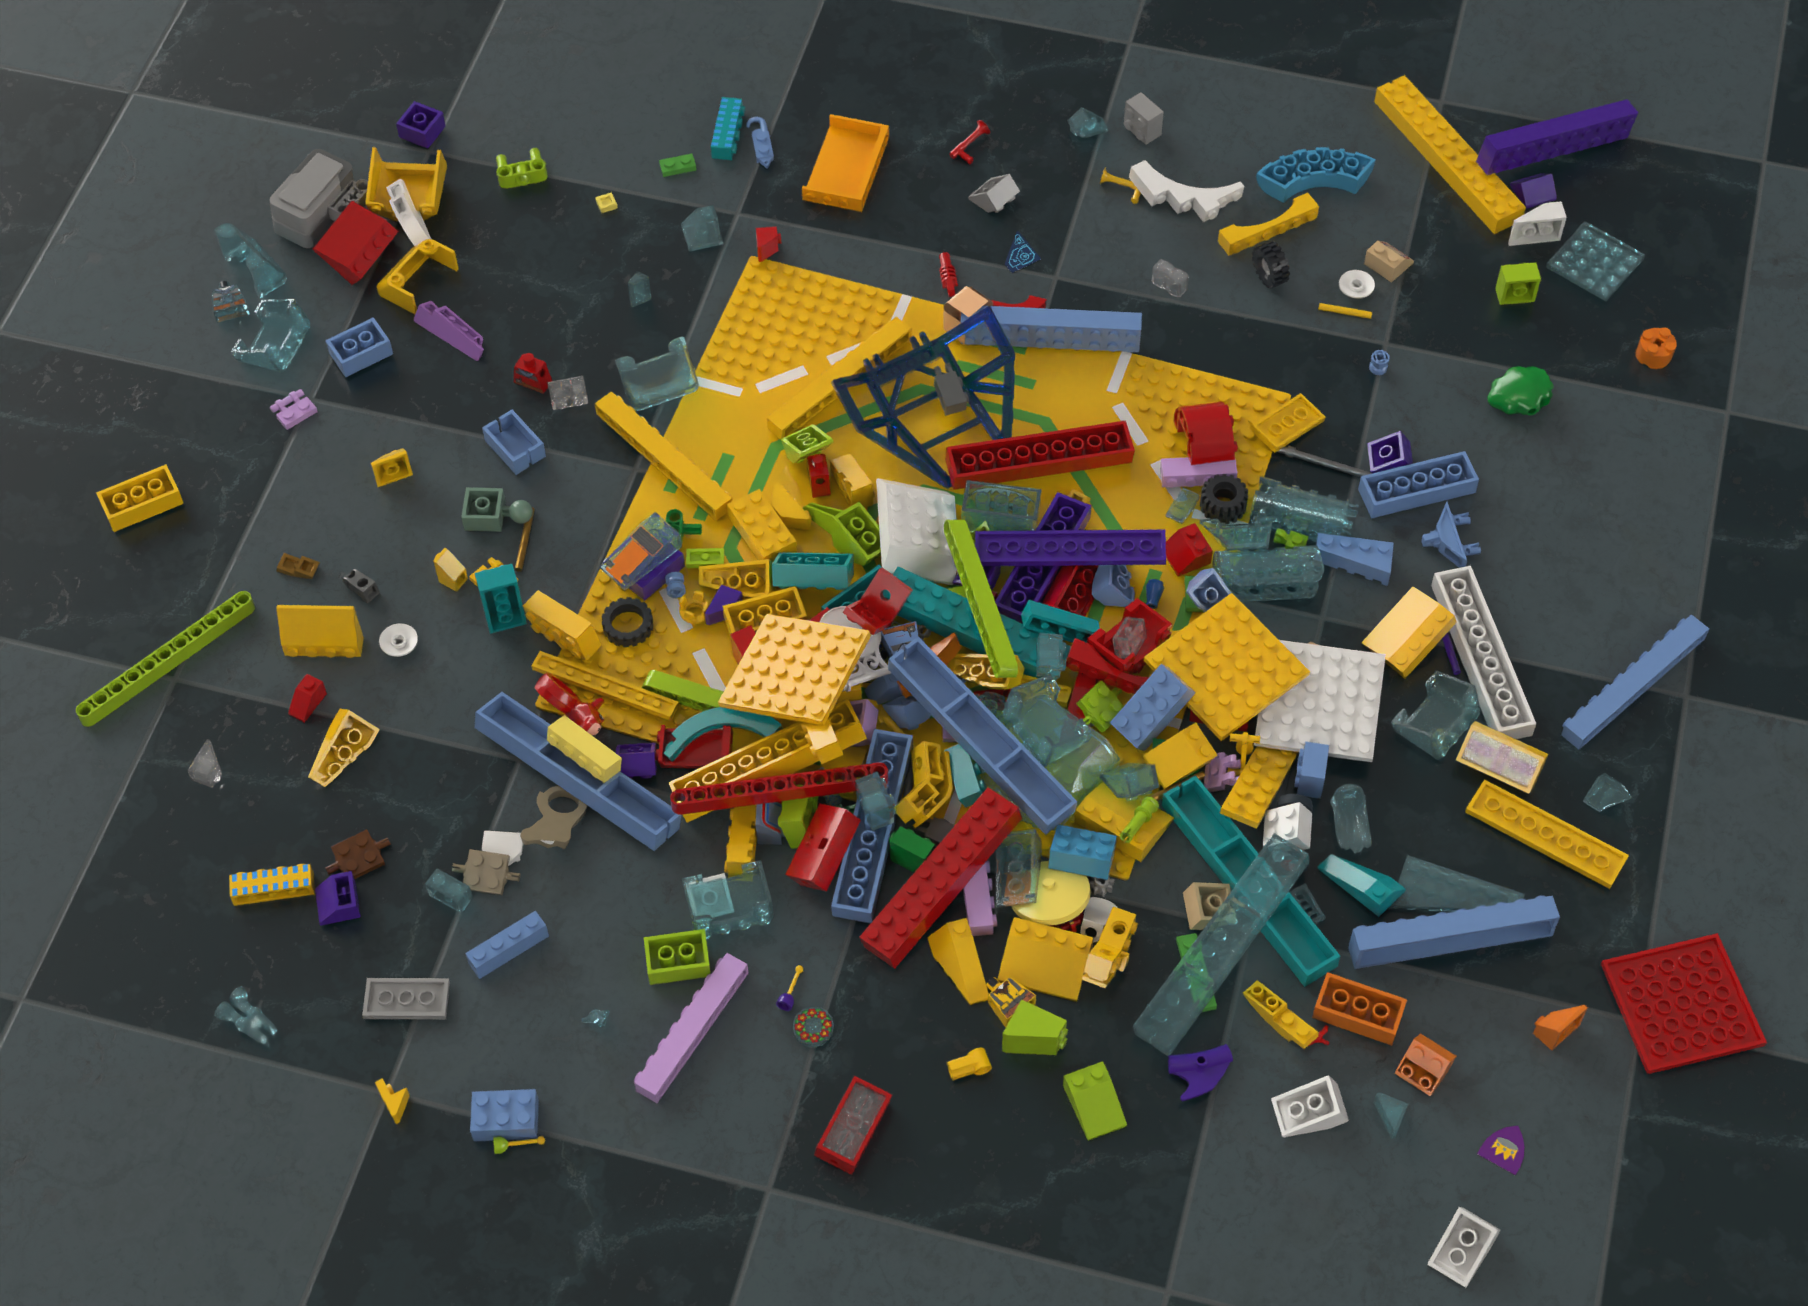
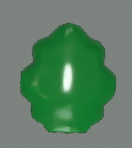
(1521, 391)

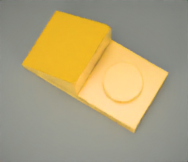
(394, 1102)

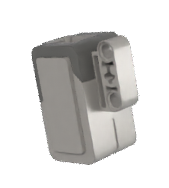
(314, 197)

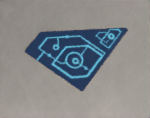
(1020, 254)

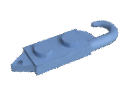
(761, 142)

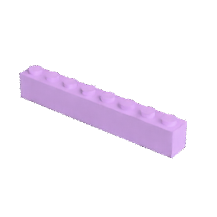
(691, 1027)

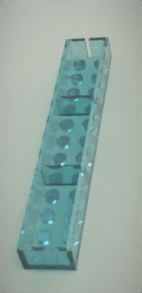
(1221, 944)

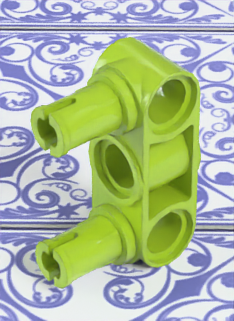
(522, 172)

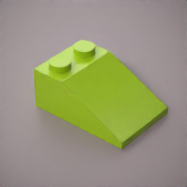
(805, 443)
(1094, 1100)

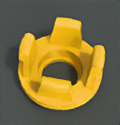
(686, 604)

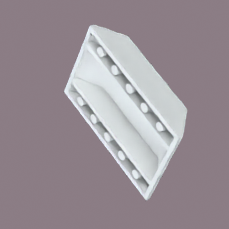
(914, 530)

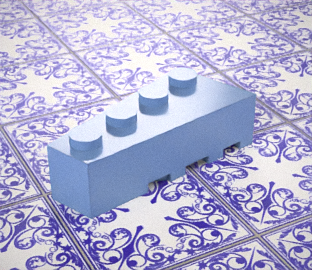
(1357, 555)

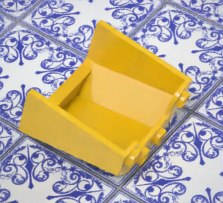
(422, 181)

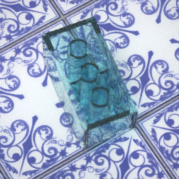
(1001, 506)

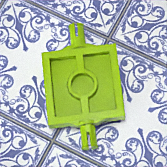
(1100, 705)

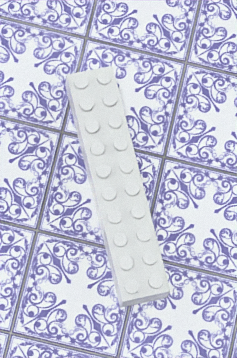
(1484, 653)

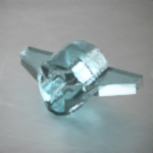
(597, 1017)

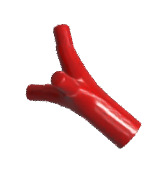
(1319, 1039)

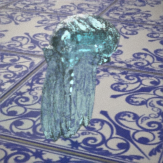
(1351, 817)

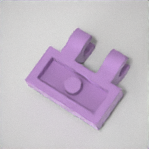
(1216, 774)

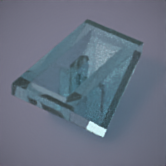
(1391, 1112)

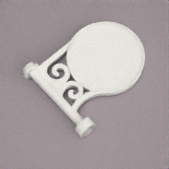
(864, 672)

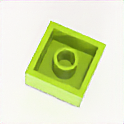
(1518, 283)

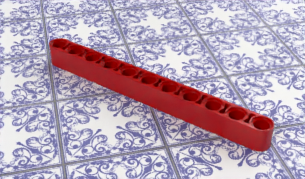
(769, 786)

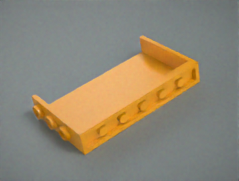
(847, 163)

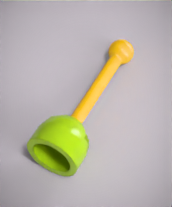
(502, 1144)

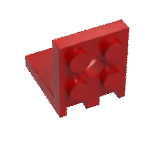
(873, 610)

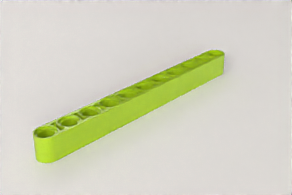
(980, 599)
(175, 652)

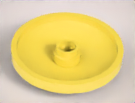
(1059, 897)

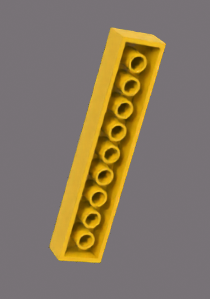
(772, 756)

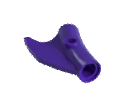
(1200, 1069)

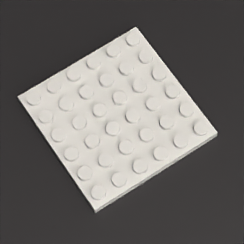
(1328, 707)

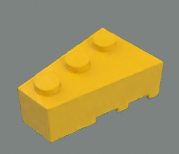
(852, 481)

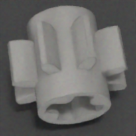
(1101, 889)

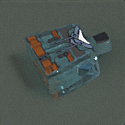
(228, 302)

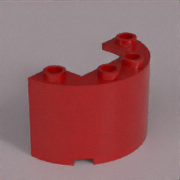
(1207, 431)
(1156, 632)

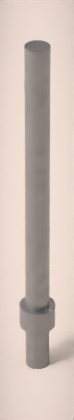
(1292, 452)

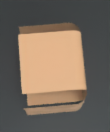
(965, 301)

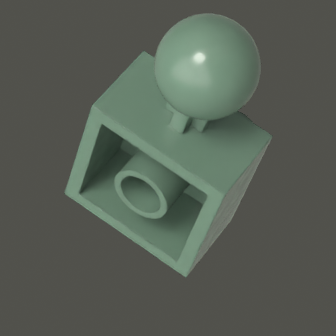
(486, 509)

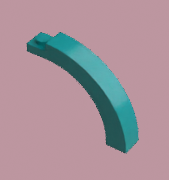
(715, 719)

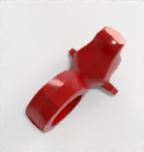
(565, 700)

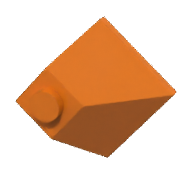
(1558, 1025)

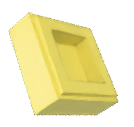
(606, 202)

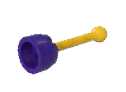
(786, 1000)

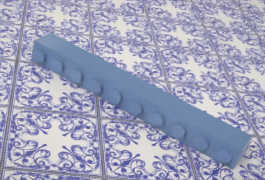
(1634, 682)

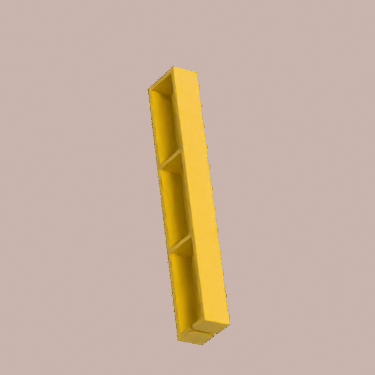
(1448, 154)

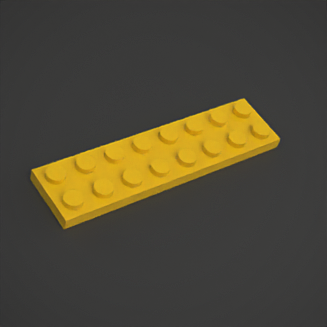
(1547, 834)

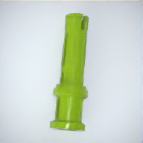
(1142, 815)

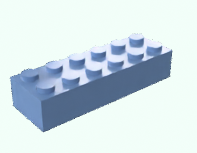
(1418, 484)

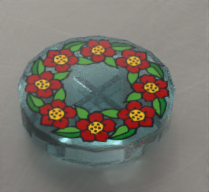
(813, 1026)

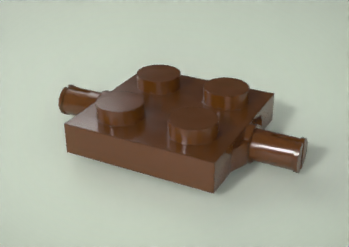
(358, 854)

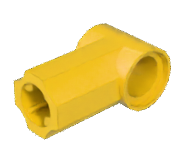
(974, 1063)

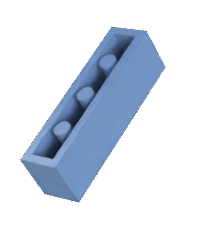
(507, 944)

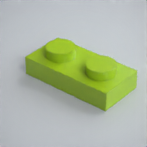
(704, 557)

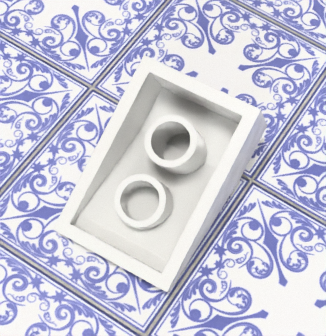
(1539, 225)
(1310, 1108)
(1463, 1246)

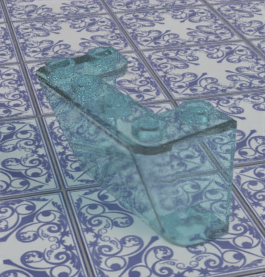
(278, 337)
(1442, 715)
(1042, 722)
(729, 902)

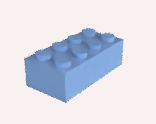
(1152, 707)

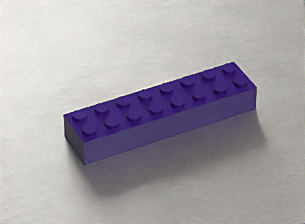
(1035, 581)

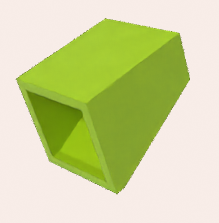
(1034, 1031)

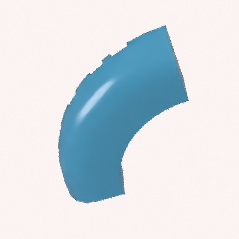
(1315, 169)

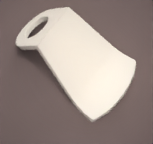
(1096, 915)

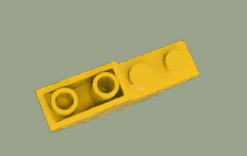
(1277, 1015)

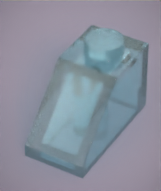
(1087, 124)

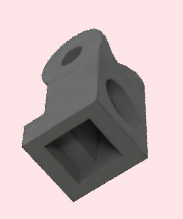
(361, 585)

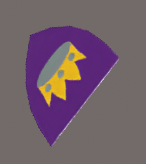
(1504, 1149)

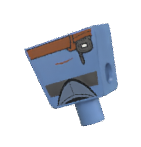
(898, 637)

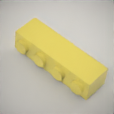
(584, 749)

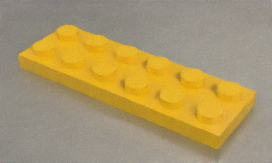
(1258, 785)

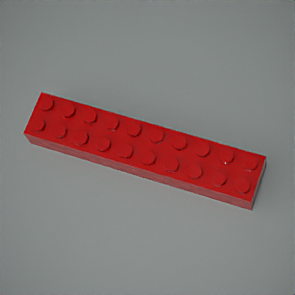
(1040, 454)
(941, 877)

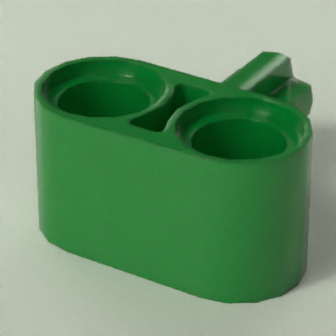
(675, 519)

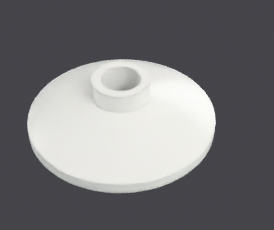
(1356, 284)
(395, 634)

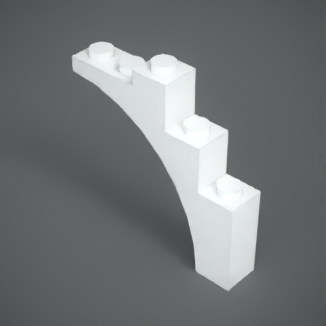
(1181, 197)

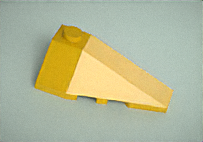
(749, 577)
(979, 670)
(344, 741)
(957, 954)

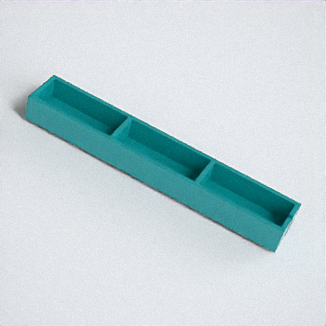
(1229, 856)

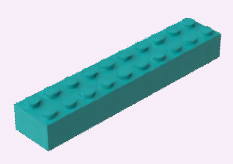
(950, 613)

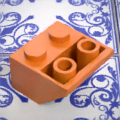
(1425, 1064)

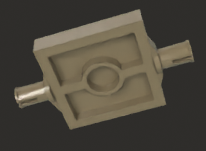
(486, 872)

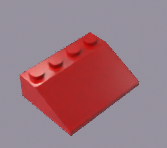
(355, 241)

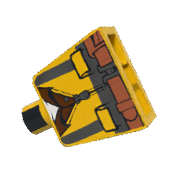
(1006, 997)

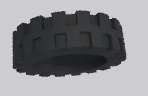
(622, 606)

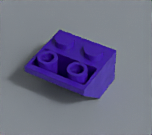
(337, 899)

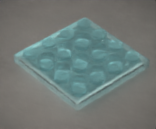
(1595, 261)

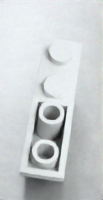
(406, 213)

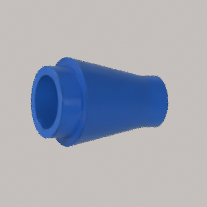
(1154, 591)

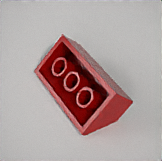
(1072, 589)

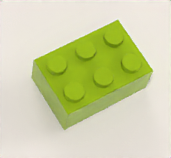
(677, 956)

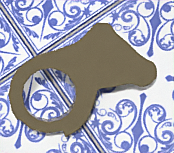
(553, 827)

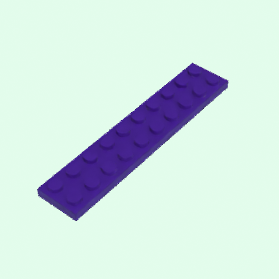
(1071, 547)

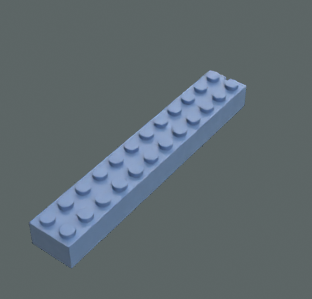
(982, 735)
(617, 799)

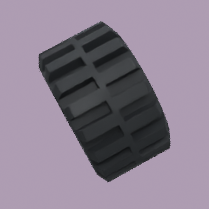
(1224, 487)

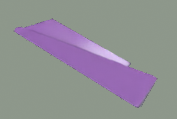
(450, 328)

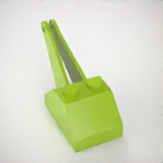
(851, 530)

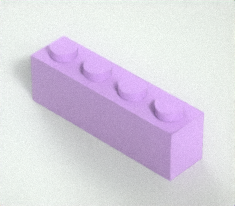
(1180, 472)
(980, 903)

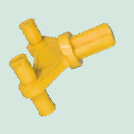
(1244, 747)

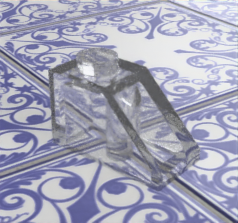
(206, 767)

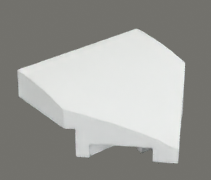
(503, 843)

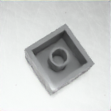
(1143, 118)

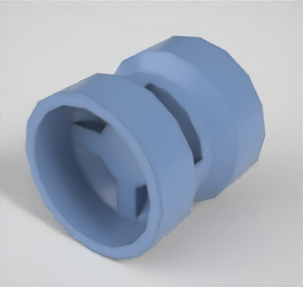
(1379, 362)
(675, 584)

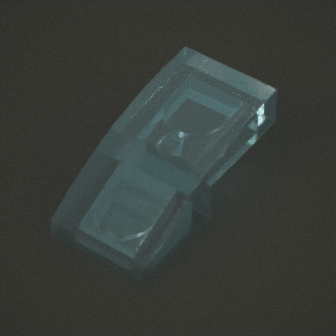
(1183, 505)

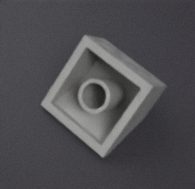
(995, 193)

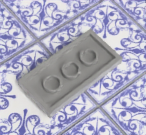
(406, 998)

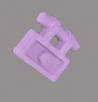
(295, 413)

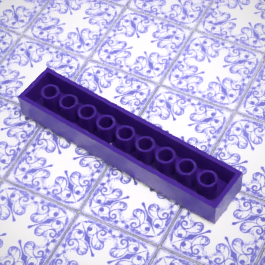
(1556, 137)

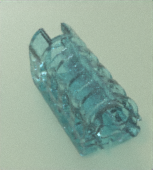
(1301, 509)

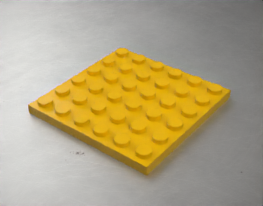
(1230, 665)
(795, 669)

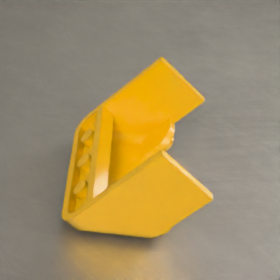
(391, 285)

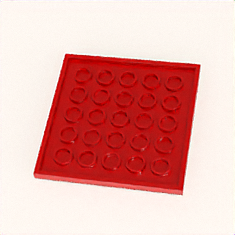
(1683, 1003)

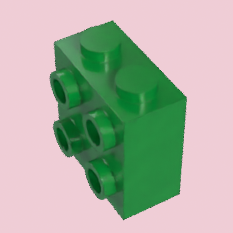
(909, 849)

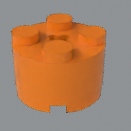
(1656, 347)

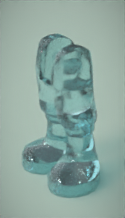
(254, 1019)

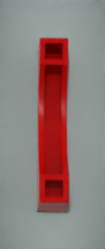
(1086, 660)

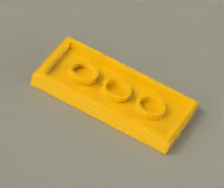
(1287, 422)

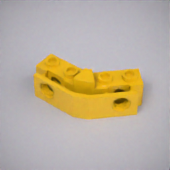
(928, 783)
(1110, 950)

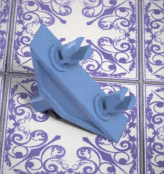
(1447, 539)

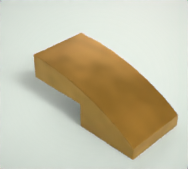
(297, 567)

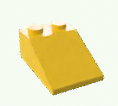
(1180, 755)

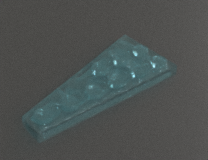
(1446, 890)

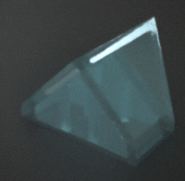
(1606, 793)

